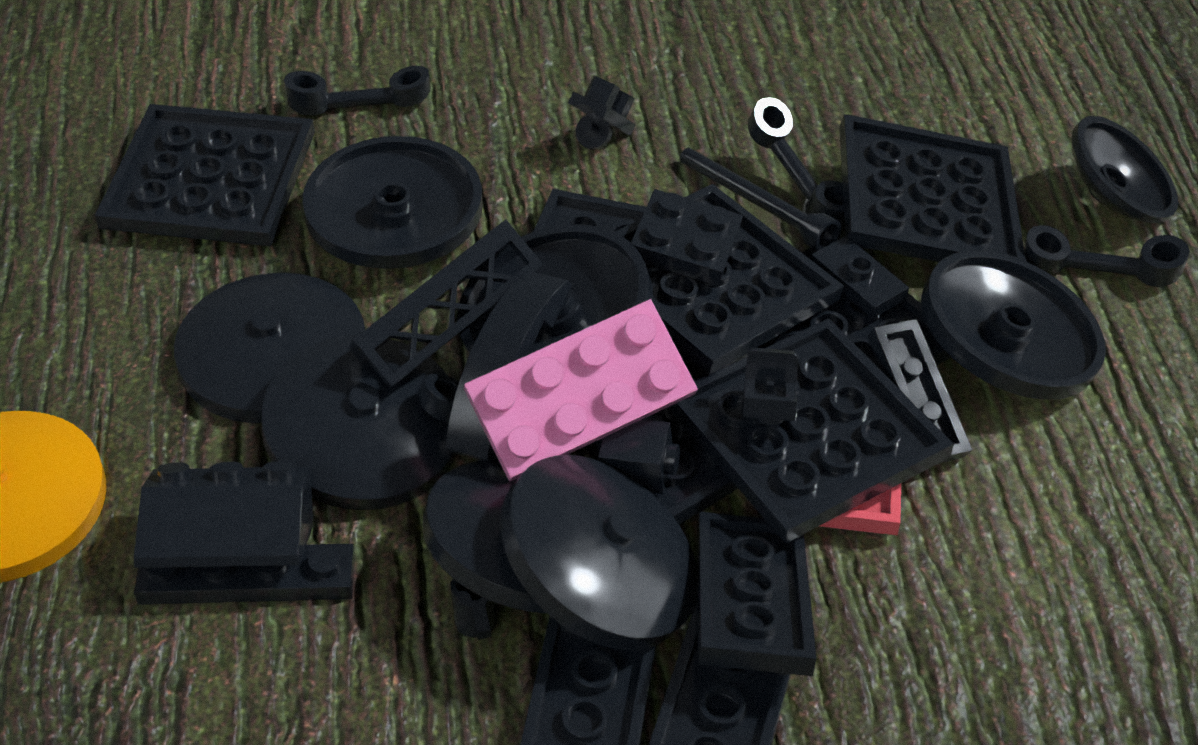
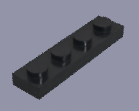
(323, 574)

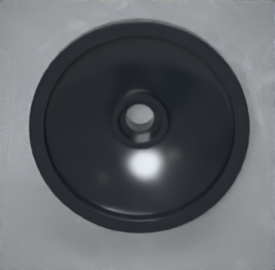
(1122, 171)

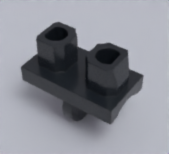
(604, 107)

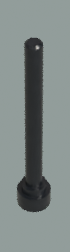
(816, 229)

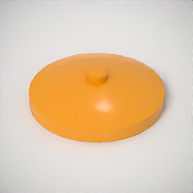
(47, 490)

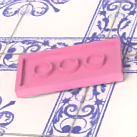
(580, 389)

